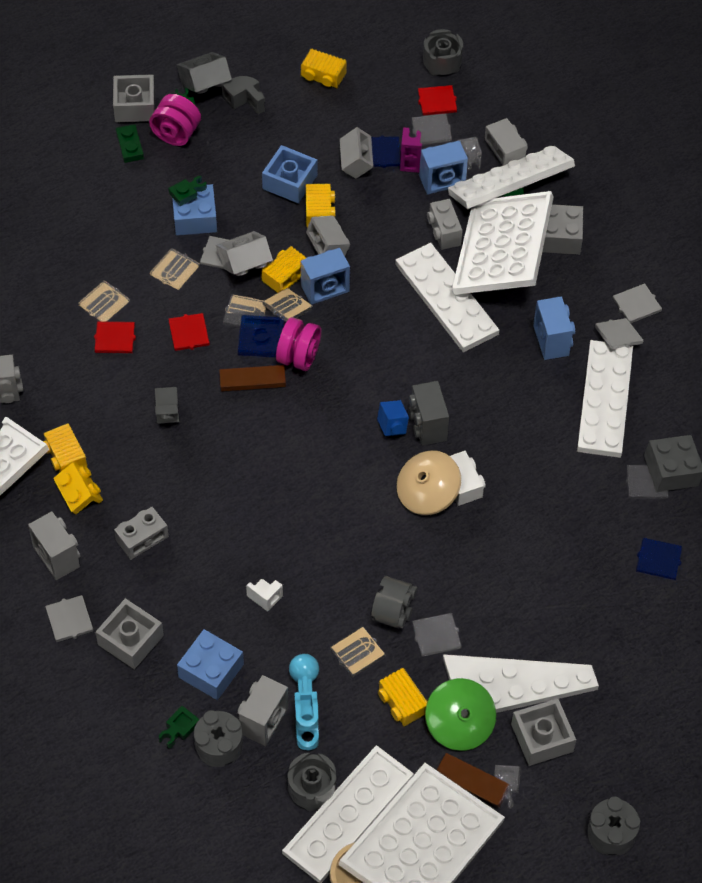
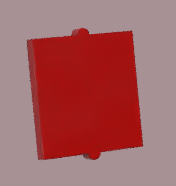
(437, 100)
(188, 332)
(114, 337)

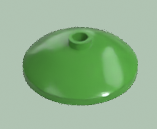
(445, 718)

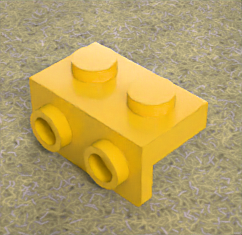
(77, 487)

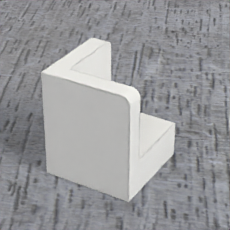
(264, 593)

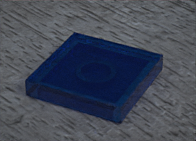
(259, 335)

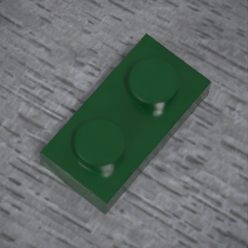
(129, 143)

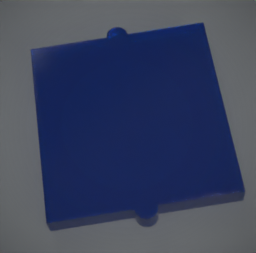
(385, 151)
(659, 558)

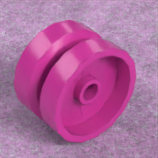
(175, 119)
(298, 344)

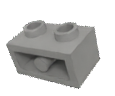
(505, 141)
(356, 152)
(445, 224)
(327, 234)
(9, 380)
(141, 532)

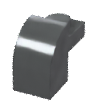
(244, 90)
(167, 405)

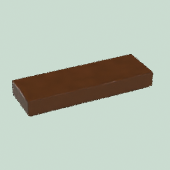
(252, 378)
(474, 780)

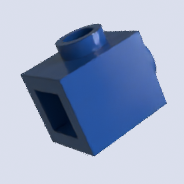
(392, 418)

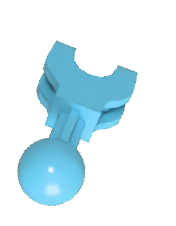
(304, 671)

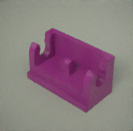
(410, 152)

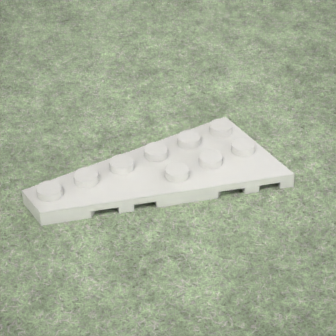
(17, 452)
(521, 681)

